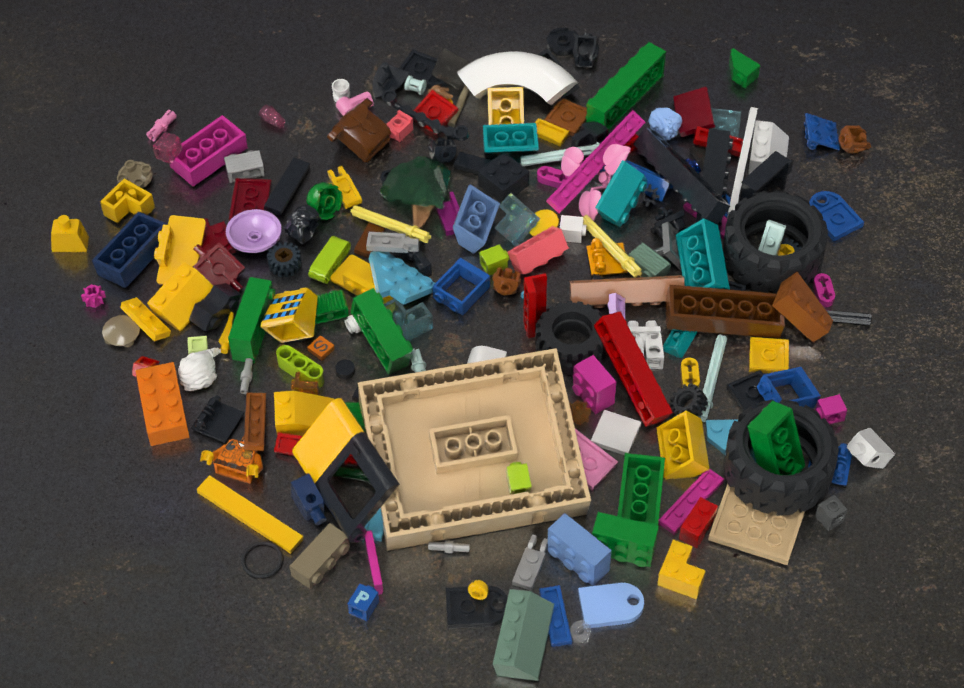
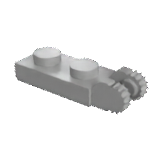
(530, 565)

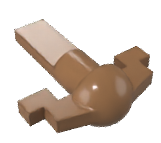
(441, 91)

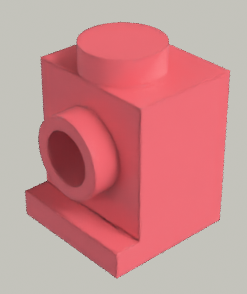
(400, 126)

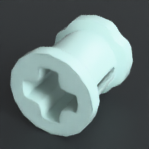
(415, 85)

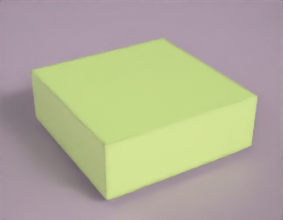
(197, 344)

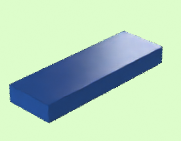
(559, 628)

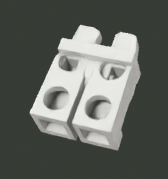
(650, 340)

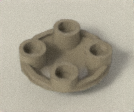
(135, 172)
(120, 331)

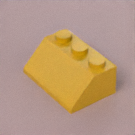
(178, 296)
(683, 446)

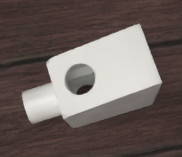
(868, 446)

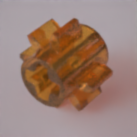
(580, 412)

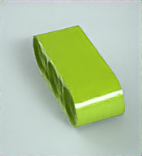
(329, 259)
(300, 363)

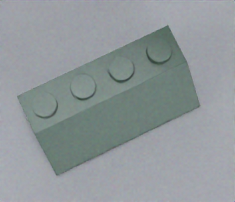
(523, 635)

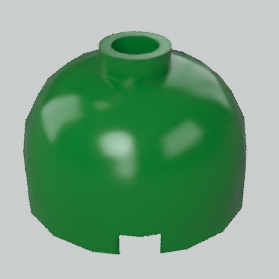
(325, 199)

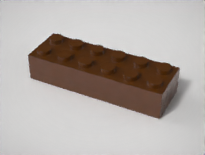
(723, 311)

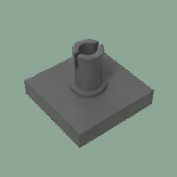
(669, 246)

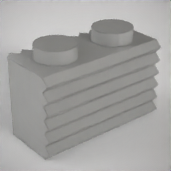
(244, 165)

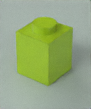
(494, 258)
(518, 478)

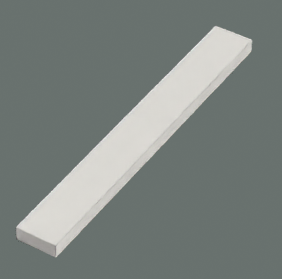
(743, 159)

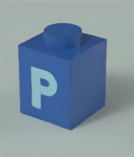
(363, 602)

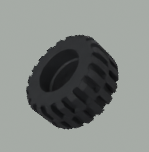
(565, 318)

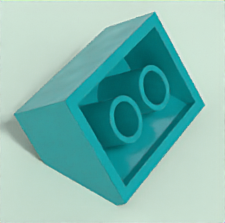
(510, 138)
(621, 194)

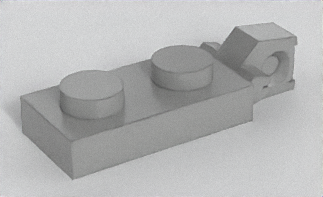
(391, 242)

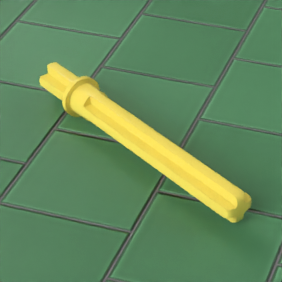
(392, 224)
(627, 263)

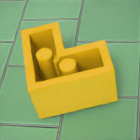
(124, 199)
(678, 574)

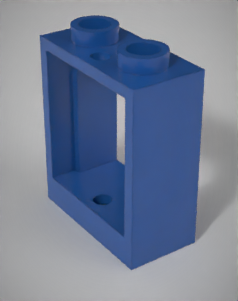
(471, 274)
(799, 381)

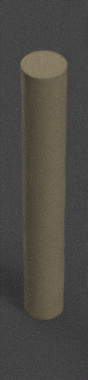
(460, 103)

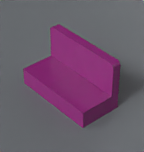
(448, 214)

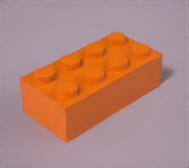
(162, 404)

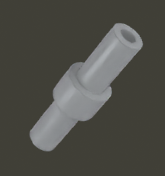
(246, 376)
(448, 546)

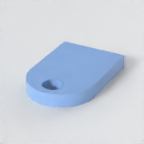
(609, 604)

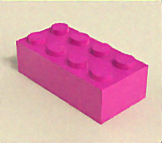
(206, 150)

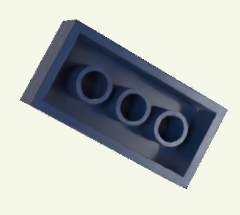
(129, 250)

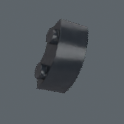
(215, 307)

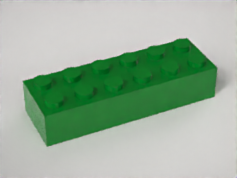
(627, 86)

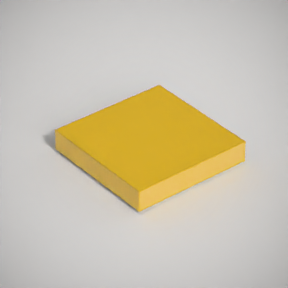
(768, 355)

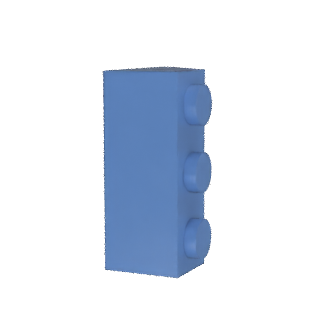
(474, 219)

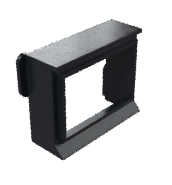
(770, 171)

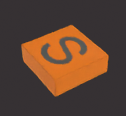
(321, 348)

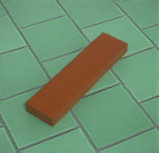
(255, 421)

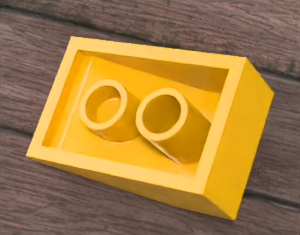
(505, 106)
(297, 411)

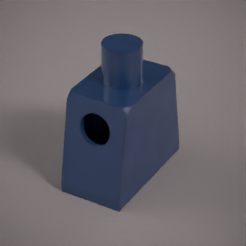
(308, 499)

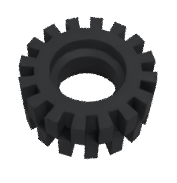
(684, 395)

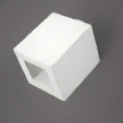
(572, 228)

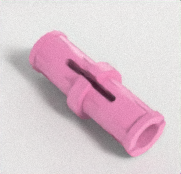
(161, 125)

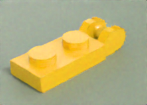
(350, 194)

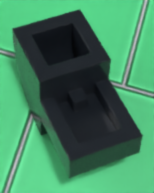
(590, 134)

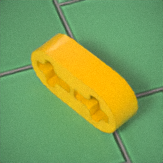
(694, 374)

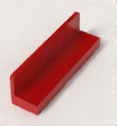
(534, 301)

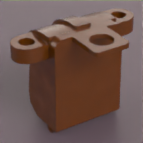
(361, 131)

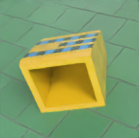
(291, 315)

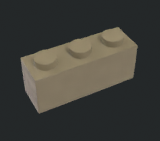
(320, 556)

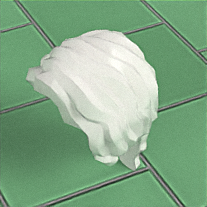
(198, 369)

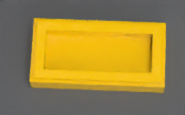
(551, 132)

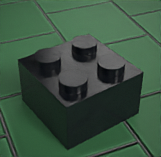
(503, 177)

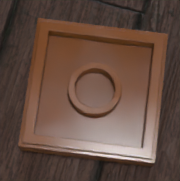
(567, 116)

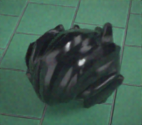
(302, 223)

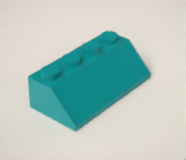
(702, 256)

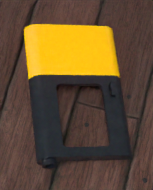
(326, 448)

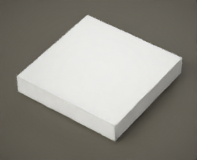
(616, 432)

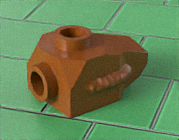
(853, 139)
(505, 281)

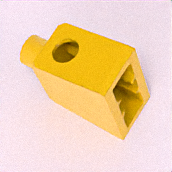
(68, 235)

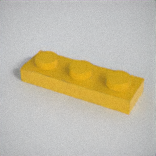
(145, 319)

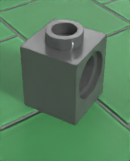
(831, 513)

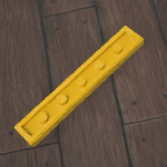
(250, 514)

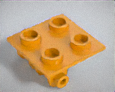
(602, 261)

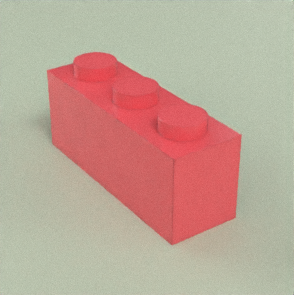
(538, 250)

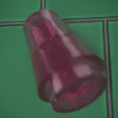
(271, 116)

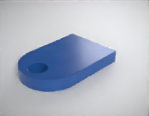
(837, 214)

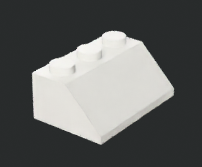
(766, 140)

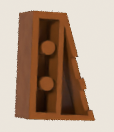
(802, 308)

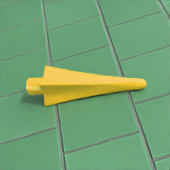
(224, 342)

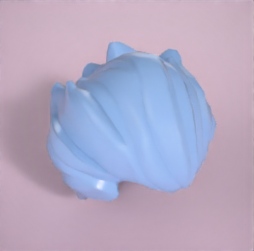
(665, 122)

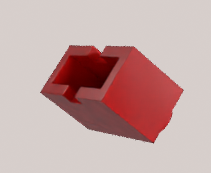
(698, 522)

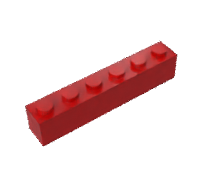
(633, 369)

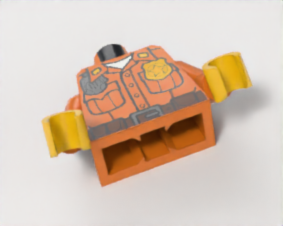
(234, 461)

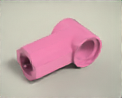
(345, 104)

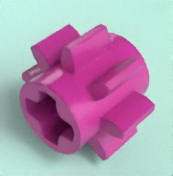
(93, 296)

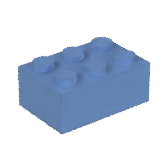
(578, 550)

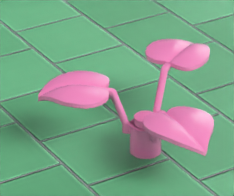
(612, 158)

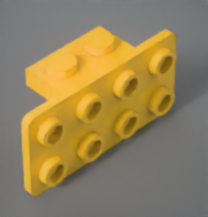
(177, 245)
(355, 276)

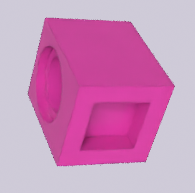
(831, 409)

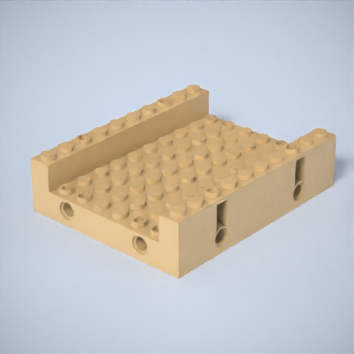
(456, 433)

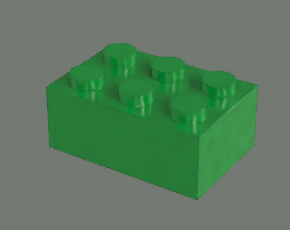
(627, 538)

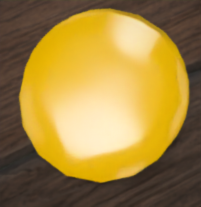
(547, 219)

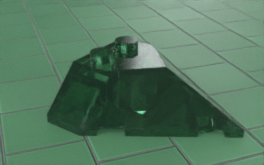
(418, 183)

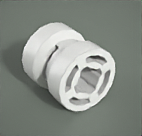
(340, 89)

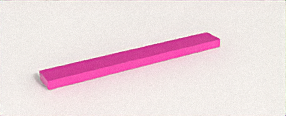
(594, 162)

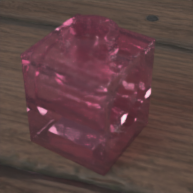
(167, 147)

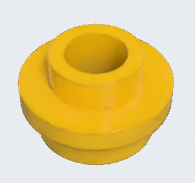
(478, 590)

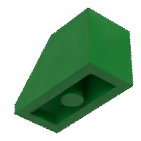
(742, 68)

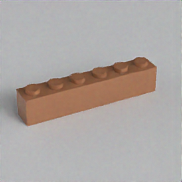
(632, 289)

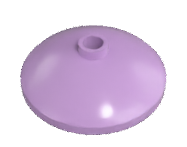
(253, 231)

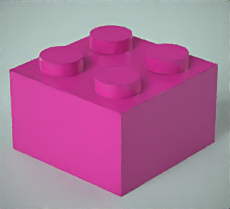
(594, 384)

